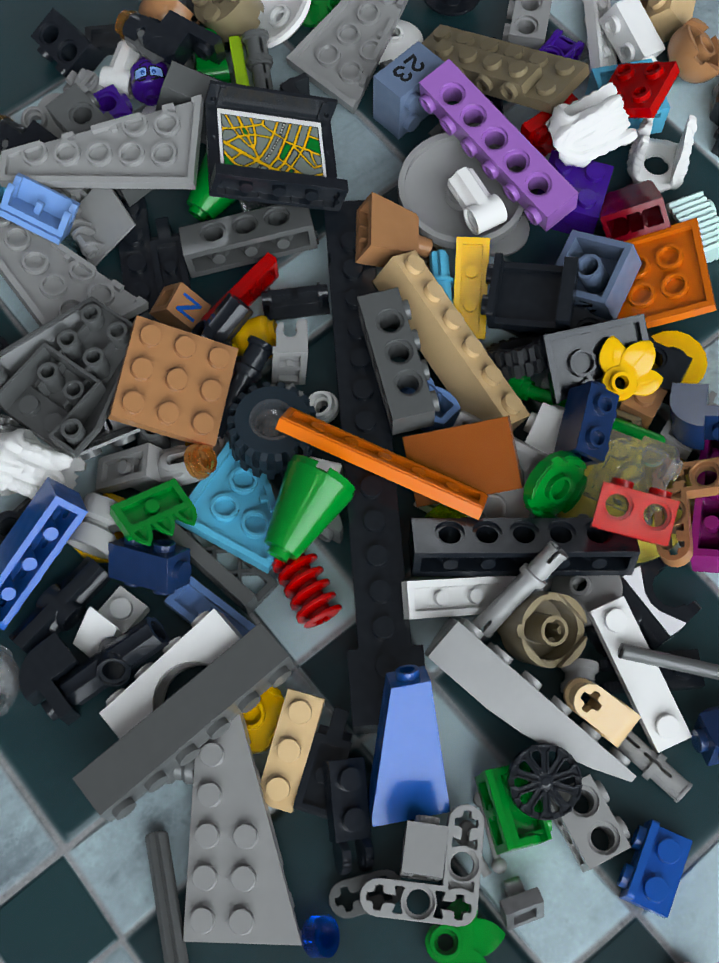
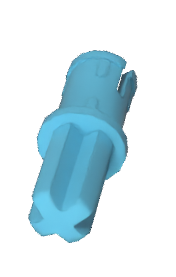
(441, 270)

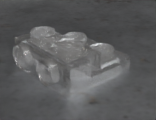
(636, 460)

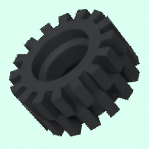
(518, 356)

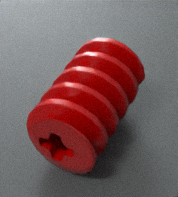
(306, 590)

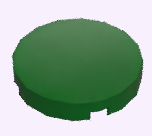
(555, 484)

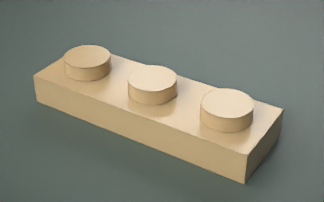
(290, 748)

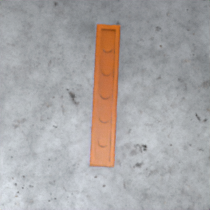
(382, 462)

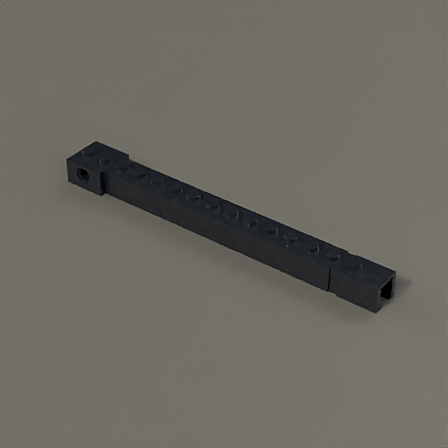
(374, 510)

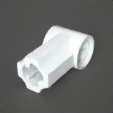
(119, 69)
(479, 207)

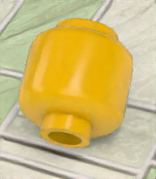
(259, 327)

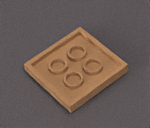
(173, 383)

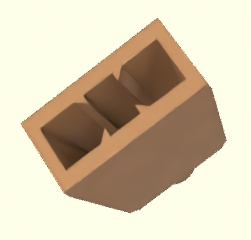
(387, 231)

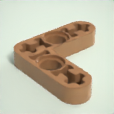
(682, 493)

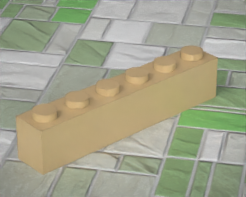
(450, 343)

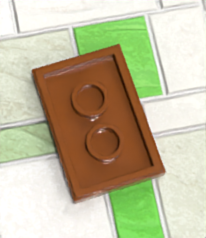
(471, 453)

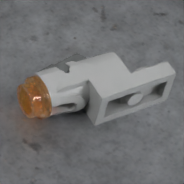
(150, 465)

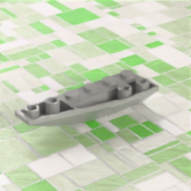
(516, 697)

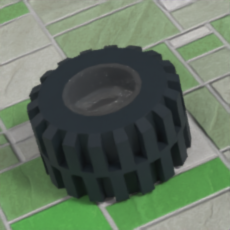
(254, 433)

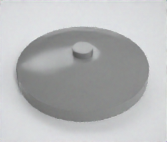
(426, 193)

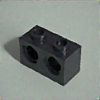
(66, 45)

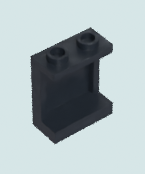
(530, 295)

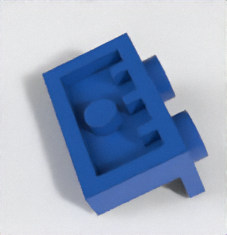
(654, 869)

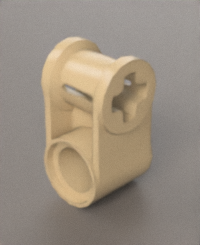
(603, 711)

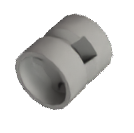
(96, 528)

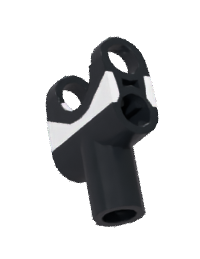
(654, 618)

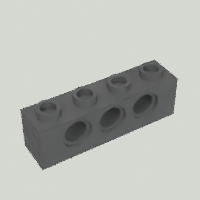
(72, 111)
(246, 238)
(403, 410)

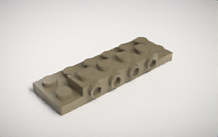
(509, 69)

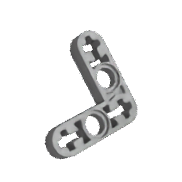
(451, 884)

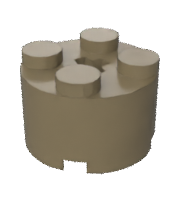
(228, 16)
(545, 630)

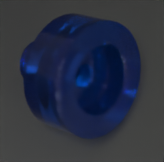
(320, 936)

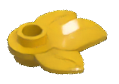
(631, 365)

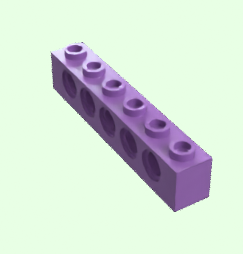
(450, 84)

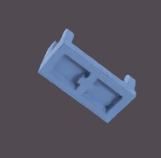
(38, 208)

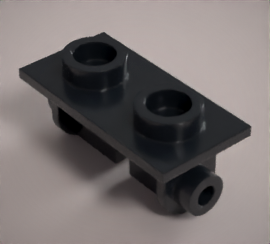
(295, 302)

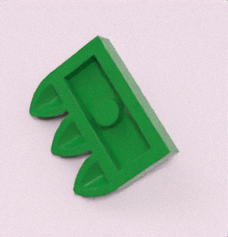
(153, 510)

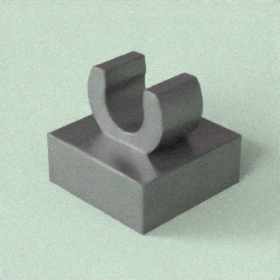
(520, 905)

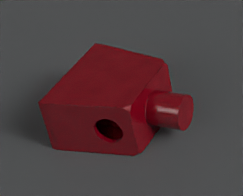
(633, 211)

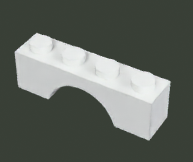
(200, 646)

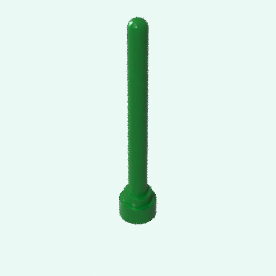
(526, 390)

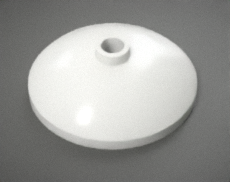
(282, 19)

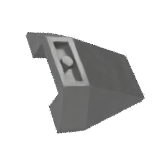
(65, 375)

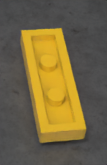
(470, 281)

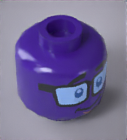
(147, 80)

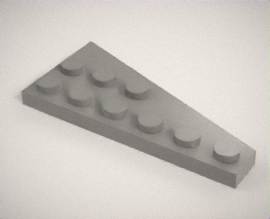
(347, 48)
(120, 153)
(54, 278)

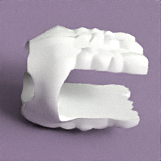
(590, 126)
(672, 153)
(28, 463)

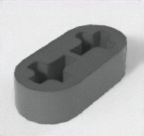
(354, 886)

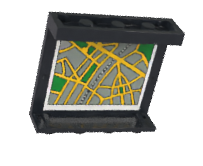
(271, 147)

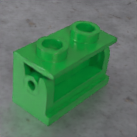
(507, 824)

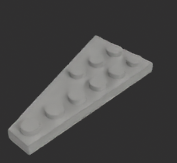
(234, 856)

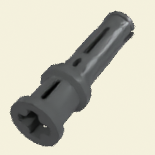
(258, 60)

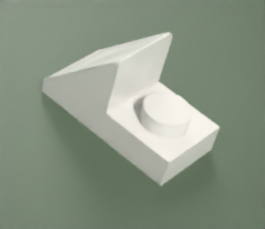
(111, 620)

